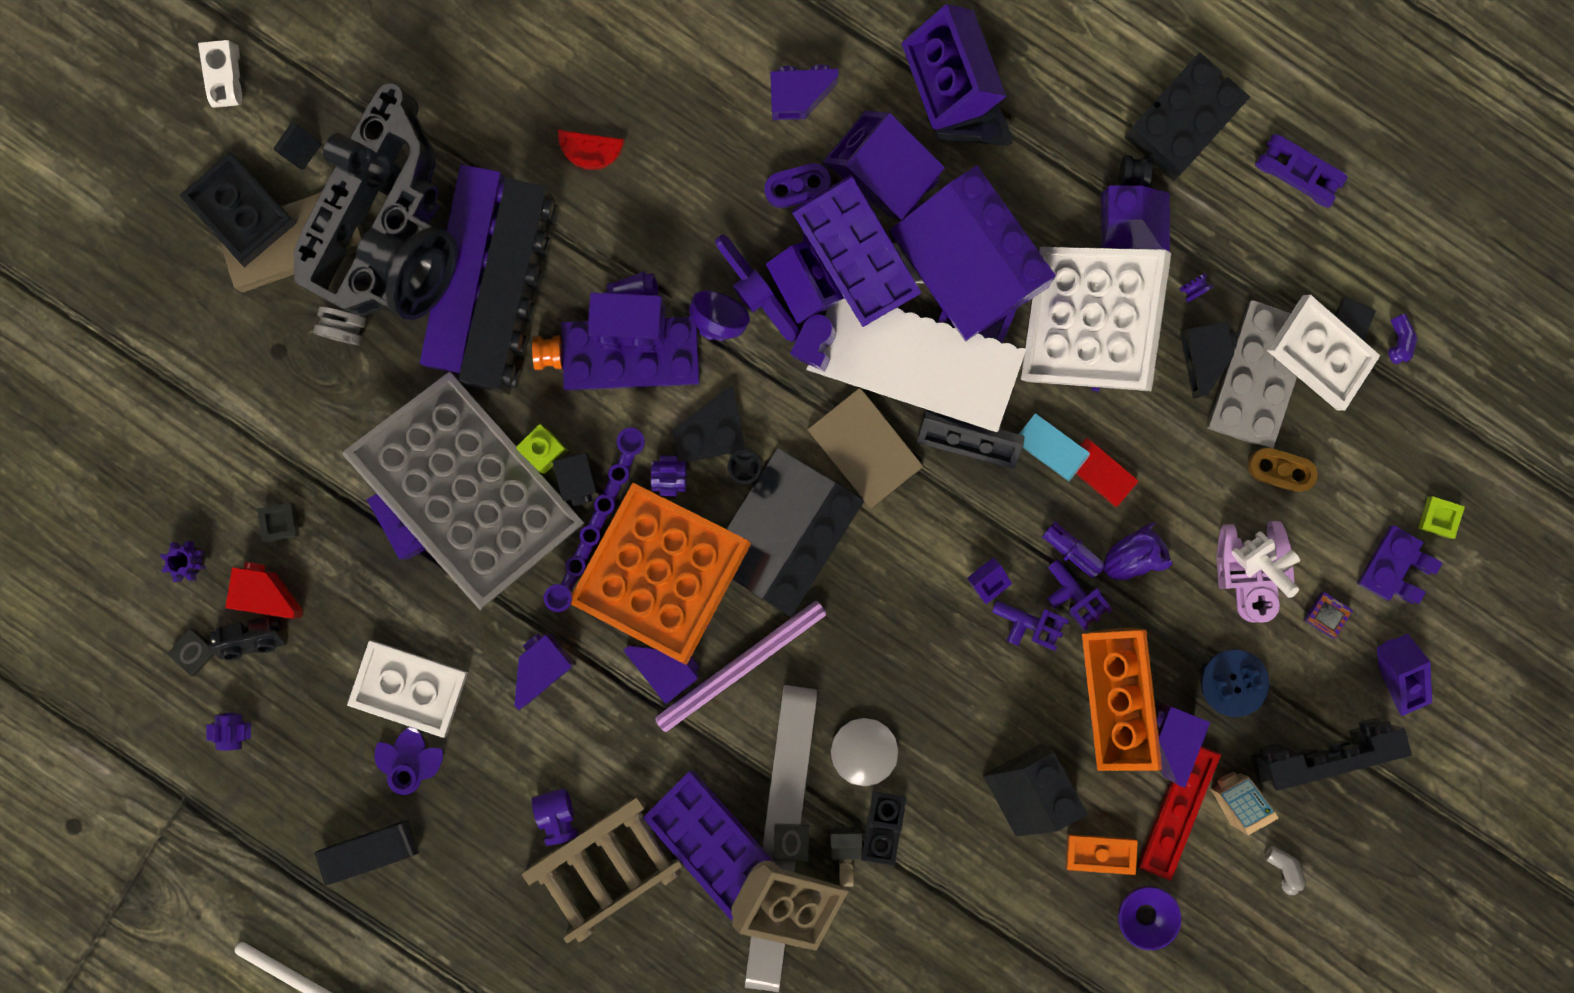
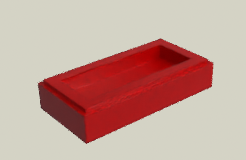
(1105, 474)

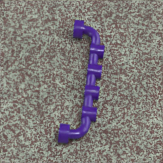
(560, 596)

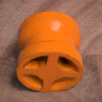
(547, 352)

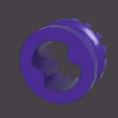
(1197, 288)

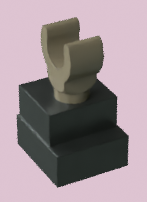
(845, 847)

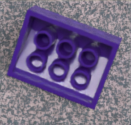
(972, 254)

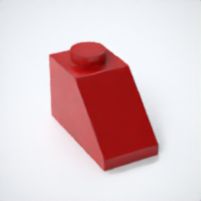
(260, 592)

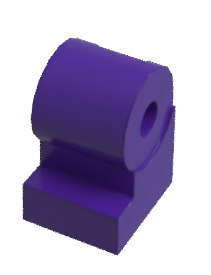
(813, 340)

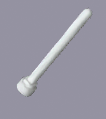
(277, 969)

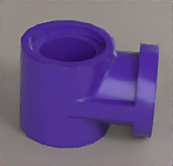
(554, 814)

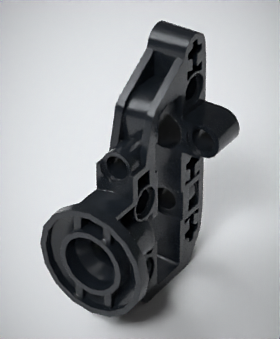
(407, 263)

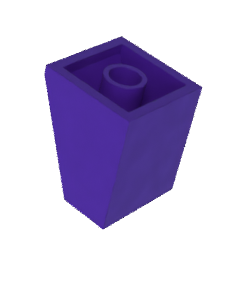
(885, 163)

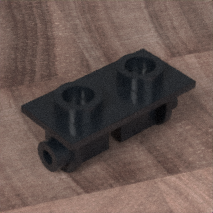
(232, 642)

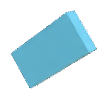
(1053, 447)

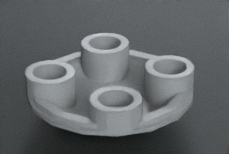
(864, 752)

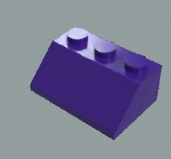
(953, 67)

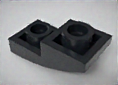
(883, 828)

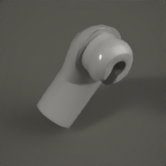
(1291, 869)

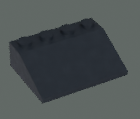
(793, 528)

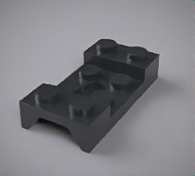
(1371, 745)

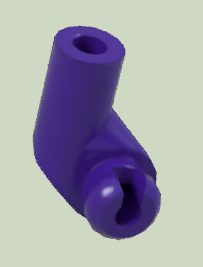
(1406, 340)

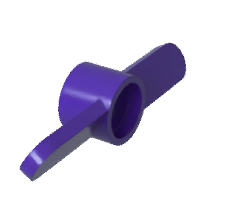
(755, 291)

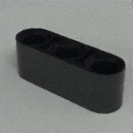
(366, 852)

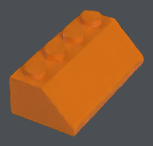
(1121, 700)

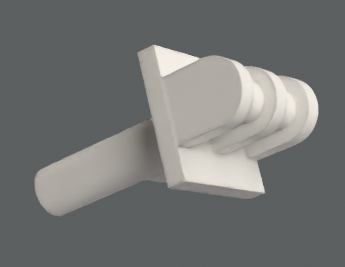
(1260, 555)

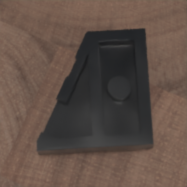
(985, 129)
(711, 430)

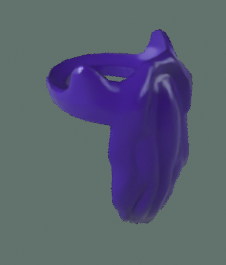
(1137, 555)

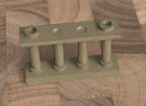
(573, 853)

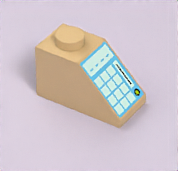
(1243, 803)

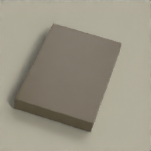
(865, 448)

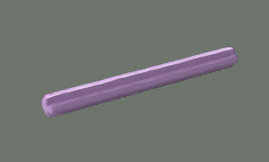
(740, 666)

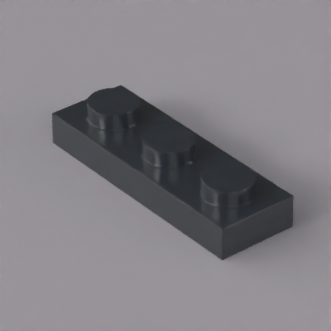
(970, 440)

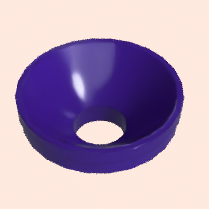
(718, 315)
(1161, 929)

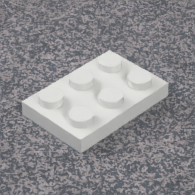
(1323, 352)
(407, 688)

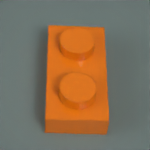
(1101, 854)

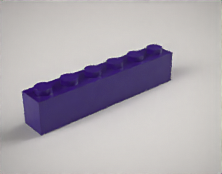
(472, 226)

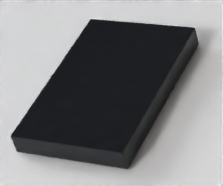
(237, 209)

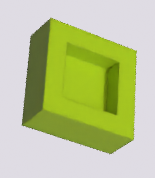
(1441, 517)

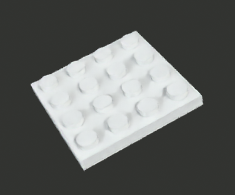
(1098, 318)

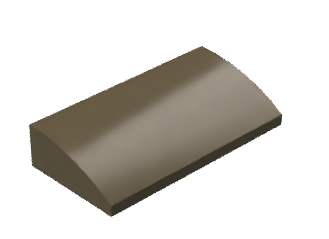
(278, 258)

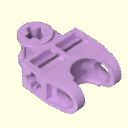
(1258, 586)

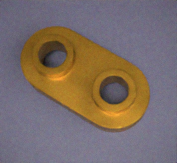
(1281, 468)

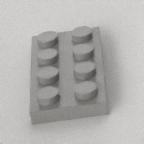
(1254, 382)

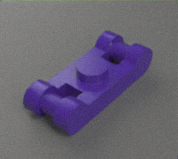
(1301, 170)

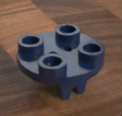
(1249, 677)

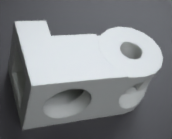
(221, 72)

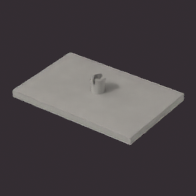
(463, 489)

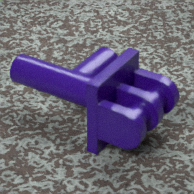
(1071, 589)
(1024, 620)

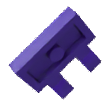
(1391, 562)

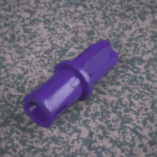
(1073, 550)

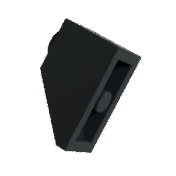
(1207, 355)

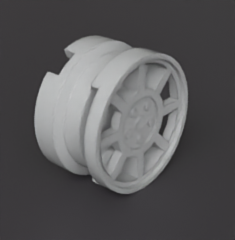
(343, 331)

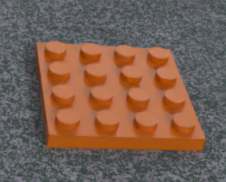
(660, 573)

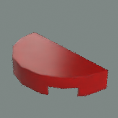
(590, 150)

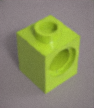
(542, 448)

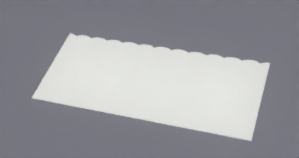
(924, 364)

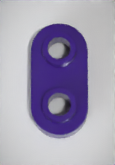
(795, 182)

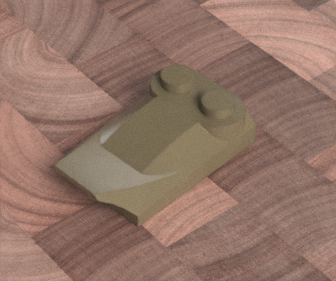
(786, 906)

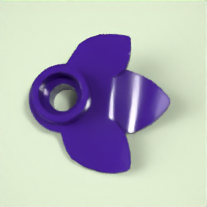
(407, 755)

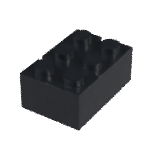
(1187, 116)

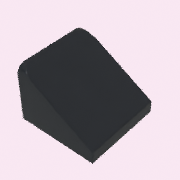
(297, 146)

